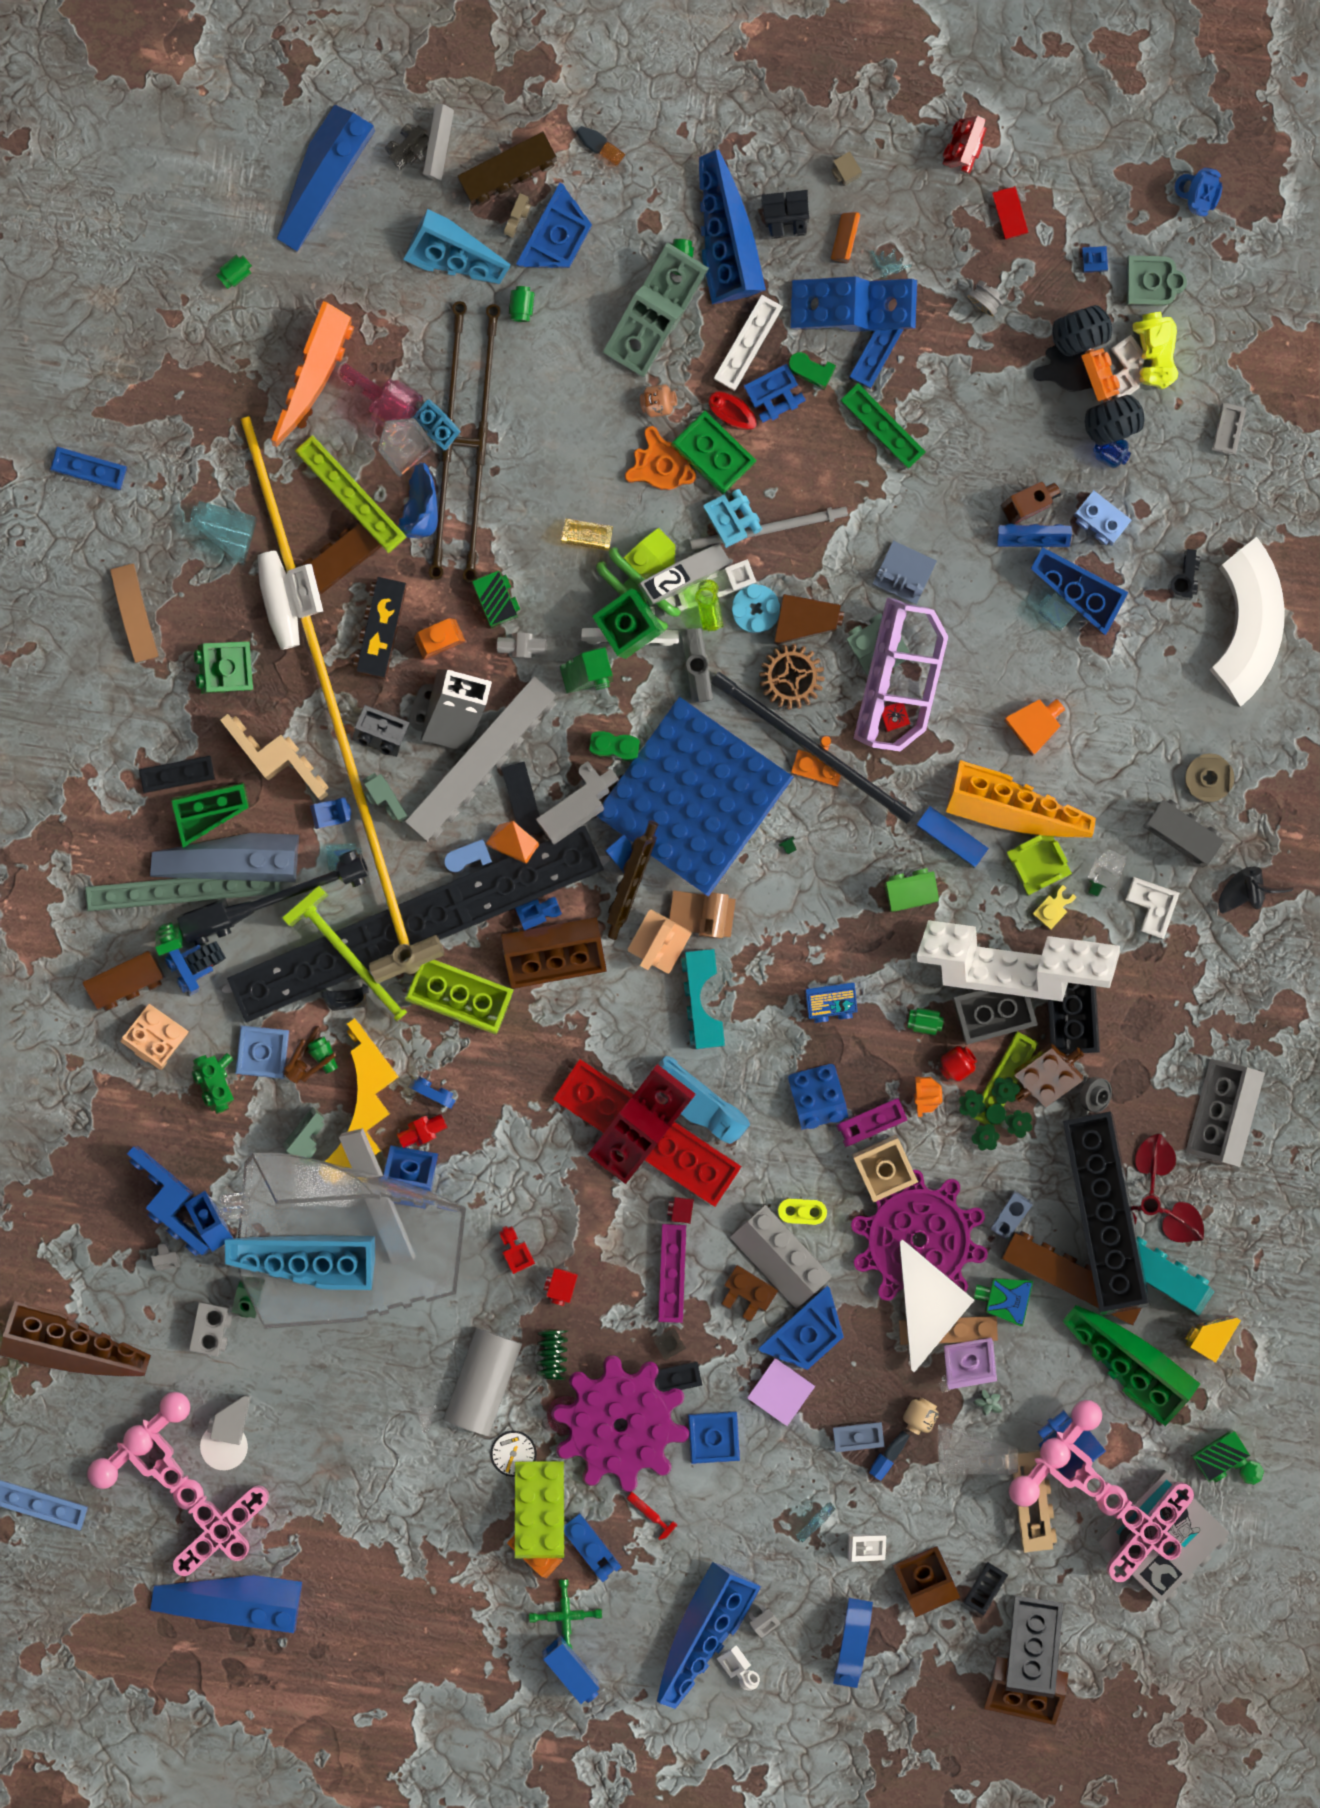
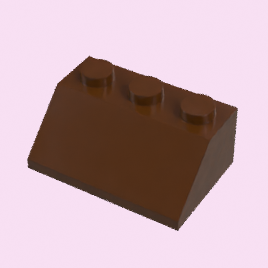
(124, 981)
(1021, 1704)

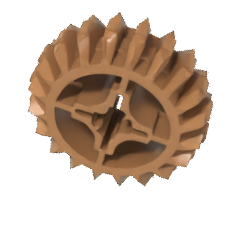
(806, 673)

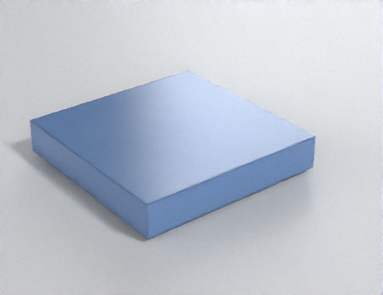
(262, 1052)

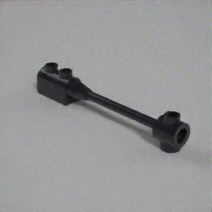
(220, 917)

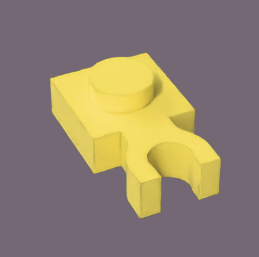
(1052, 909)

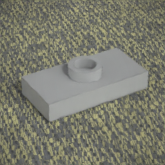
(1228, 429)

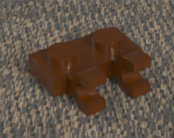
(750, 1288)

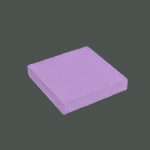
(970, 1363)
(781, 1392)

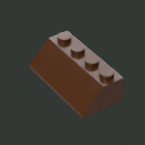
(553, 953)

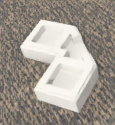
(1129, 356)

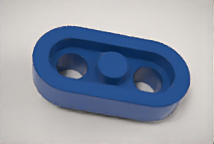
(423, 1087)

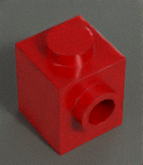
(560, 1286)

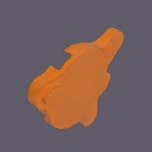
(660, 464)

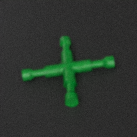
(565, 1614)

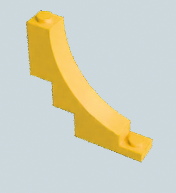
(373, 1075)

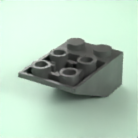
(455, 709)

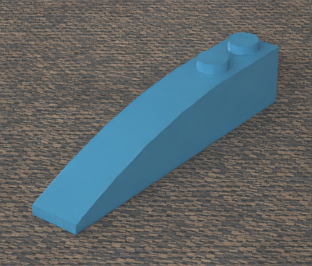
(315, 1260)

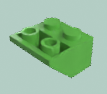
(911, 891)

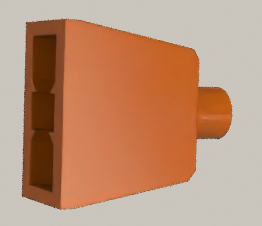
(439, 638)
(1035, 723)

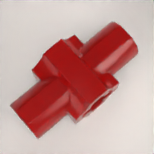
(422, 1130)

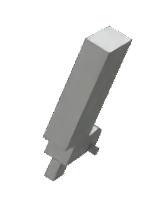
(579, 806)

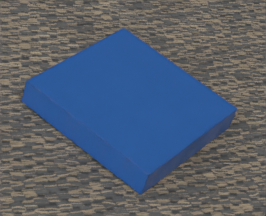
(714, 1437)

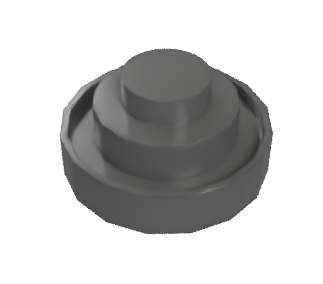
(1095, 1094)

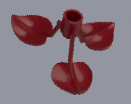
(1184, 1221)

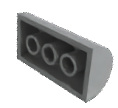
(482, 1381)

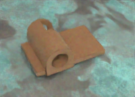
(703, 914)

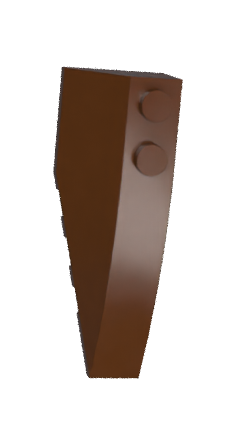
(58, 1343)

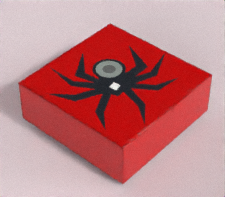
(895, 716)

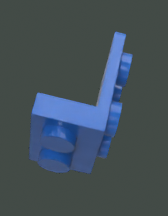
(818, 1096)

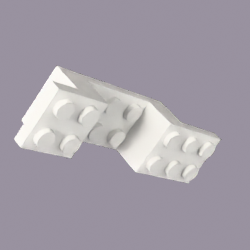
(1016, 972)

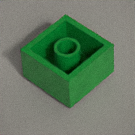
(628, 623)

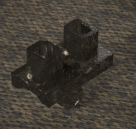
(410, 148)

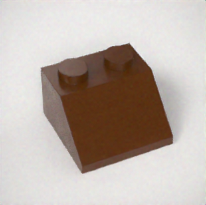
(926, 1581)

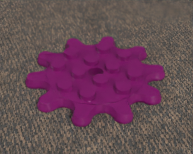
(923, 1211)
(616, 1397)

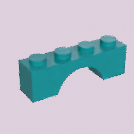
(707, 1030)

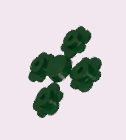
(995, 1113)

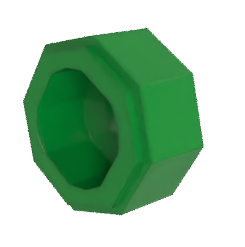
(1251, 1472)

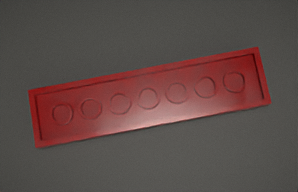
(677, 1153)

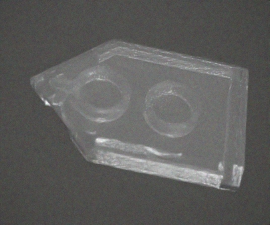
(403, 444)

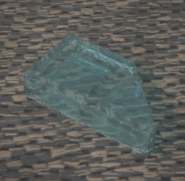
(816, 1521)

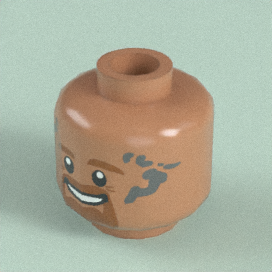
(658, 400)

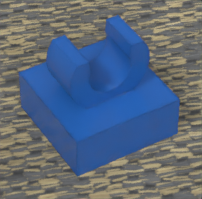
(1094, 259)

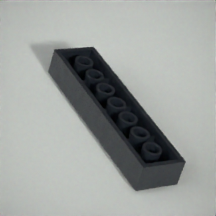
(1106, 1213)

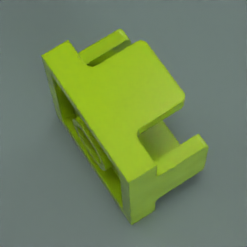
(1039, 863)

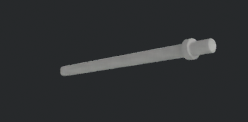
(830, 515)

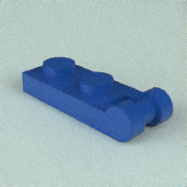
(590, 1546)

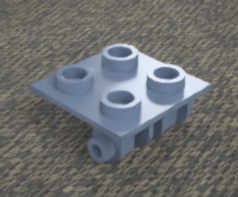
(904, 572)

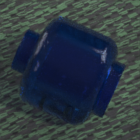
(1113, 453)

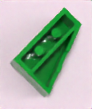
(587, 671)
(208, 809)

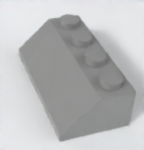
(1225, 1112)
(780, 1256)

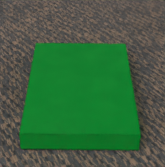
(713, 452)

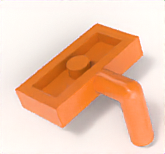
(812, 768)

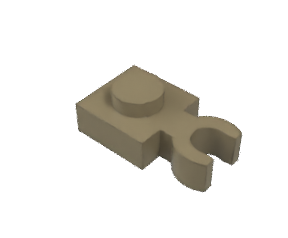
(520, 210)

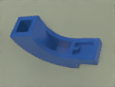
(853, 1642)

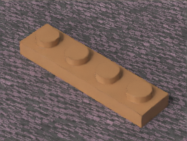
(964, 1330)

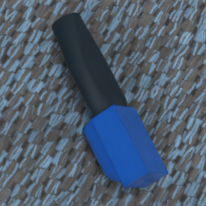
(884, 1462)

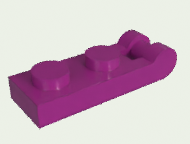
(872, 1122)

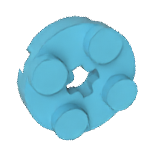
(758, 622)

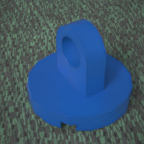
(1203, 191)

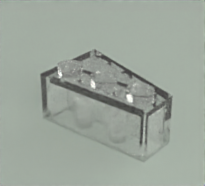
(973, 1454)

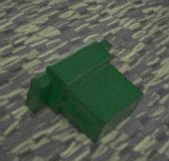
(788, 845)
(1095, 888)

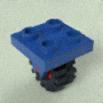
(194, 965)

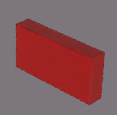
(1010, 213)

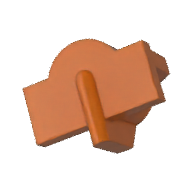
(927, 1095)

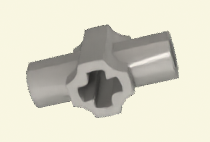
(522, 645)

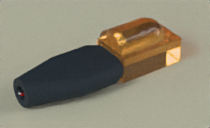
(599, 145)

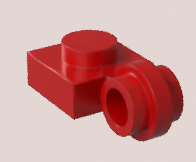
(518, 1255)

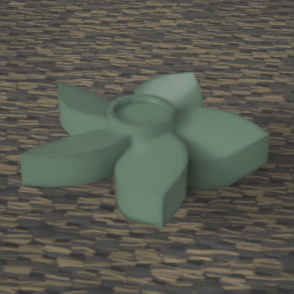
(989, 1403)

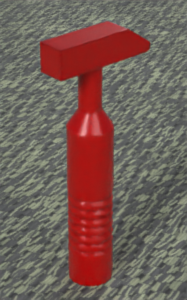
(651, 1515)

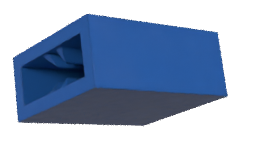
(571, 1670)

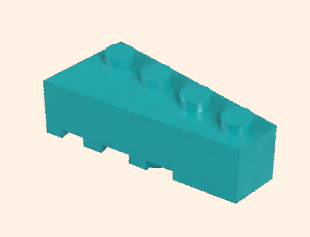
(1174, 1279)

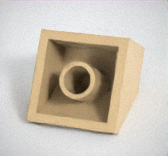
(884, 1168)

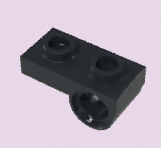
(1190, 565)

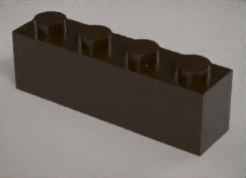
(507, 168)

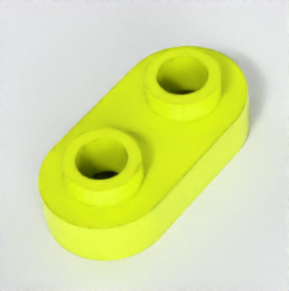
(802, 1211)

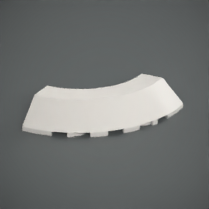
(1257, 622)

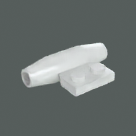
(287, 597)

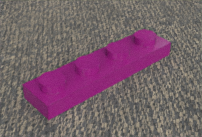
(672, 1273)

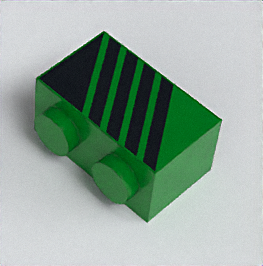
(496, 599)
(1221, 1456)

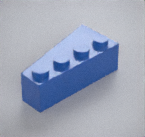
(1087, 593)

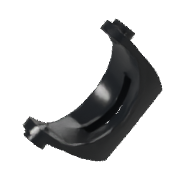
(345, 996)

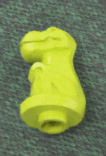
(1158, 345)

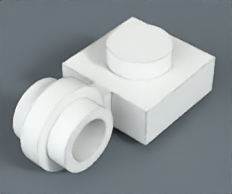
(736, 1664)

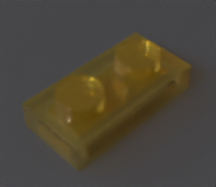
(587, 534)

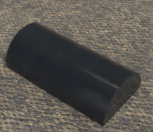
(1075, 1020)

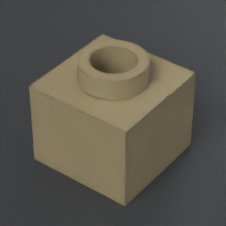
(846, 169)

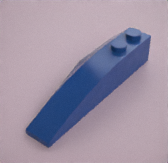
(323, 171)
(728, 235)
(236, 1601)
(709, 1619)

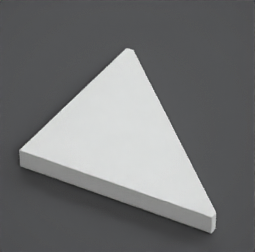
(931, 1304)

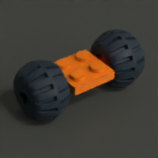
(1080, 333)

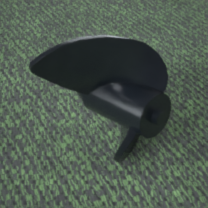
(1246, 887)

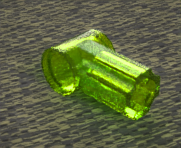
(709, 607)

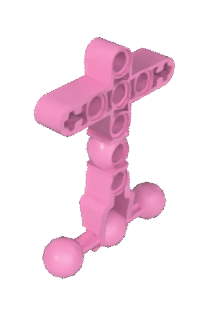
(138, 1442)
(1056, 1454)

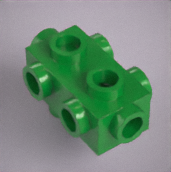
(212, 1080)

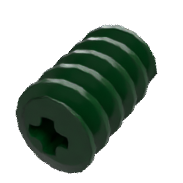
(551, 1354)

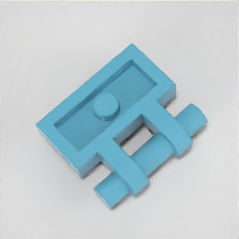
(725, 520)

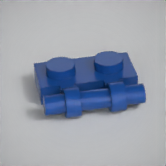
(771, 386)

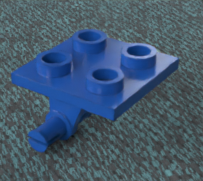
(1085, 1442)

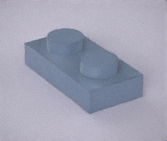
(858, 1437)

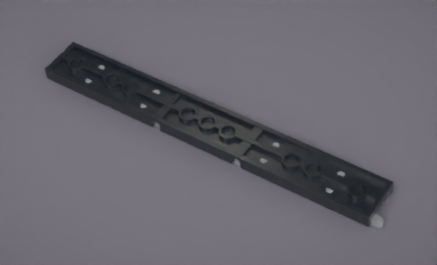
(437, 912)

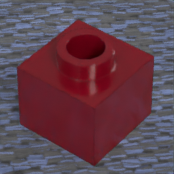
(681, 1209)

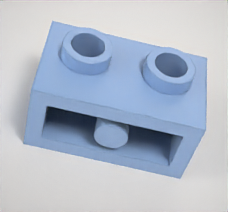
(1102, 518)

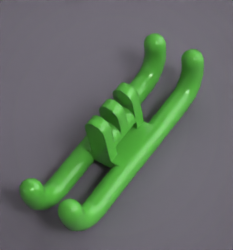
(632, 582)

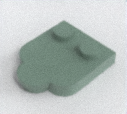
(1153, 280)

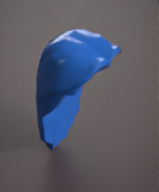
(421, 510)

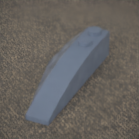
(232, 858)

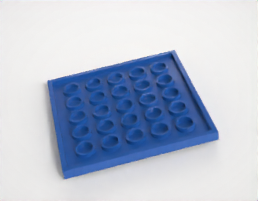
(702, 792)

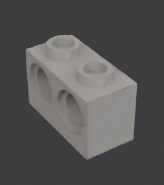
(204, 1327)

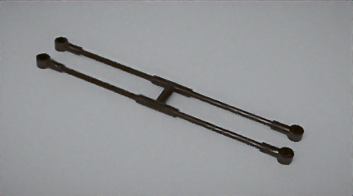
(478, 443)

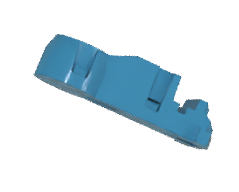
(708, 1108)

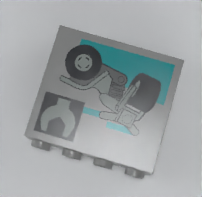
(1194, 1529)

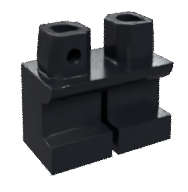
(775, 214)

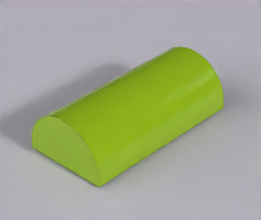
(460, 995)

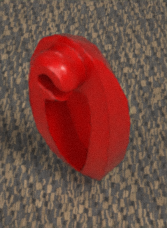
(732, 411)

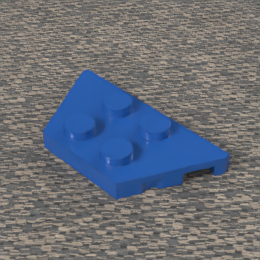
(557, 234)
(807, 1333)

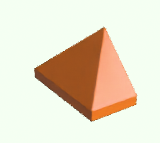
(512, 841)

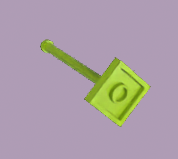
(306, 909)

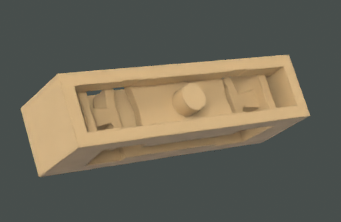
(1037, 1541)

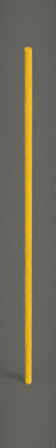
(327, 690)

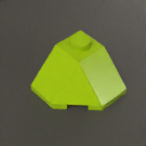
(652, 554)

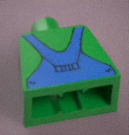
(1006, 1298)

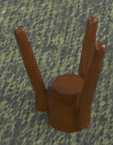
(296, 1067)

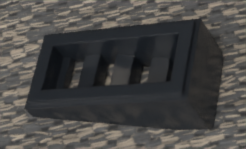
(980, 1612)

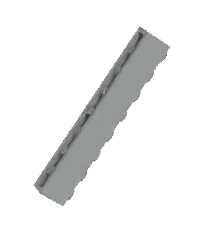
(481, 759)

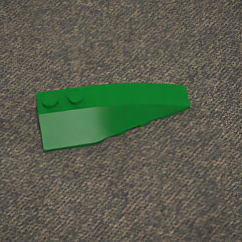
(1141, 1369)

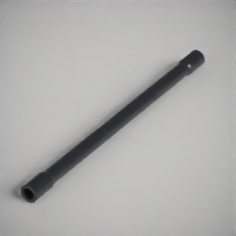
(894, 806)

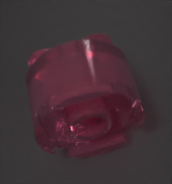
(395, 403)

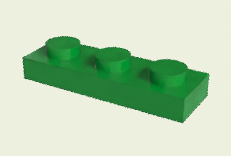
(168, 938)

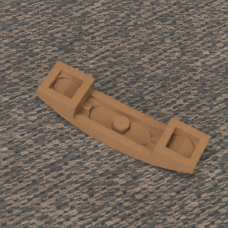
(134, 613)

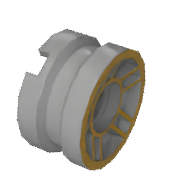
(986, 298)

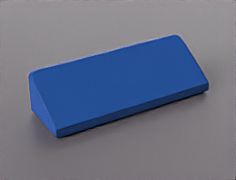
(952, 837)

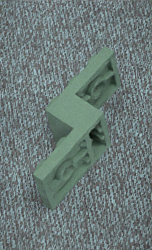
(655, 310)

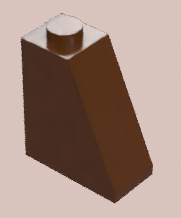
(806, 618)

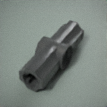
(699, 681)

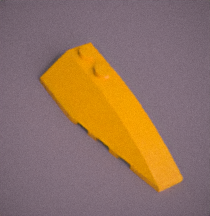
(1001, 803)

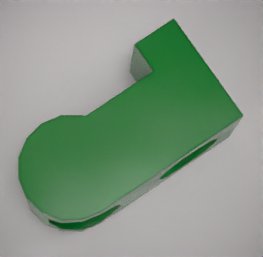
(810, 371)

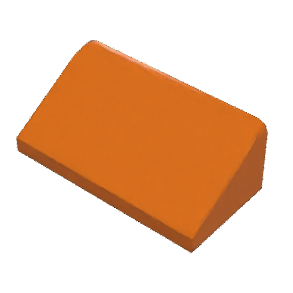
(845, 237)

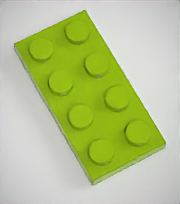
(539, 1509)

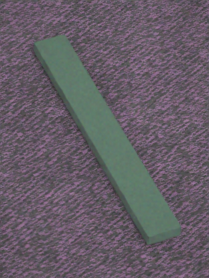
(173, 891)

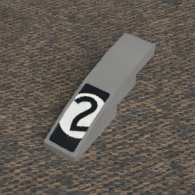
(684, 574)

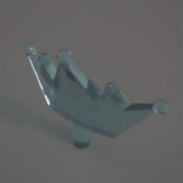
(889, 263)

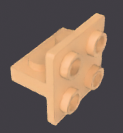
(659, 942)

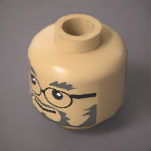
(920, 1416)

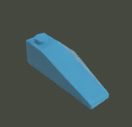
(447, 247)

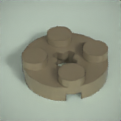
(1199, 788)

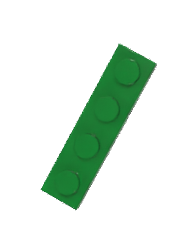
(883, 426)

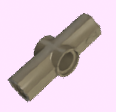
(417, 955)

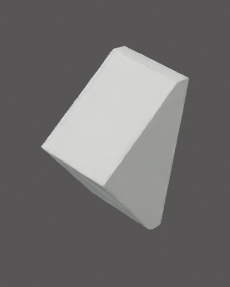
(866, 1547)

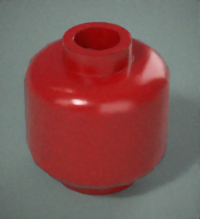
(958, 1063)

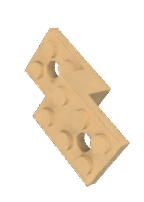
(275, 756)

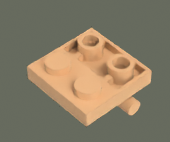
(154, 1037)

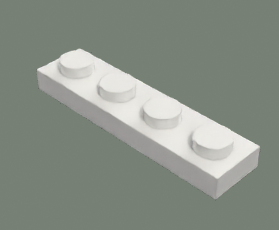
(748, 342)

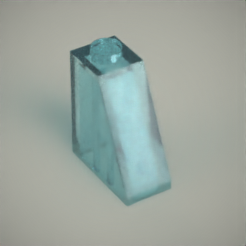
(226, 528)

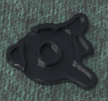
(1064, 370)

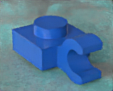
(535, 912)

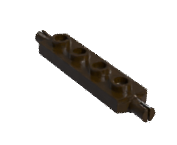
(631, 880)

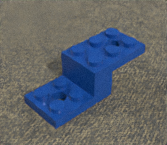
(853, 304)
(168, 1201)

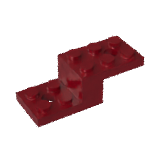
(641, 1124)

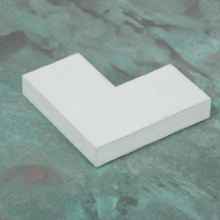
(1159, 902)

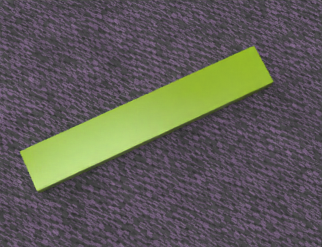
(350, 494)

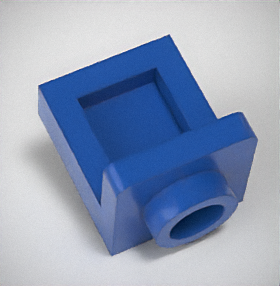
(330, 813)

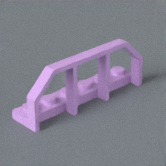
(880, 673)

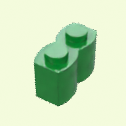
(607, 745)

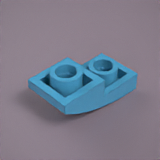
(437, 424)

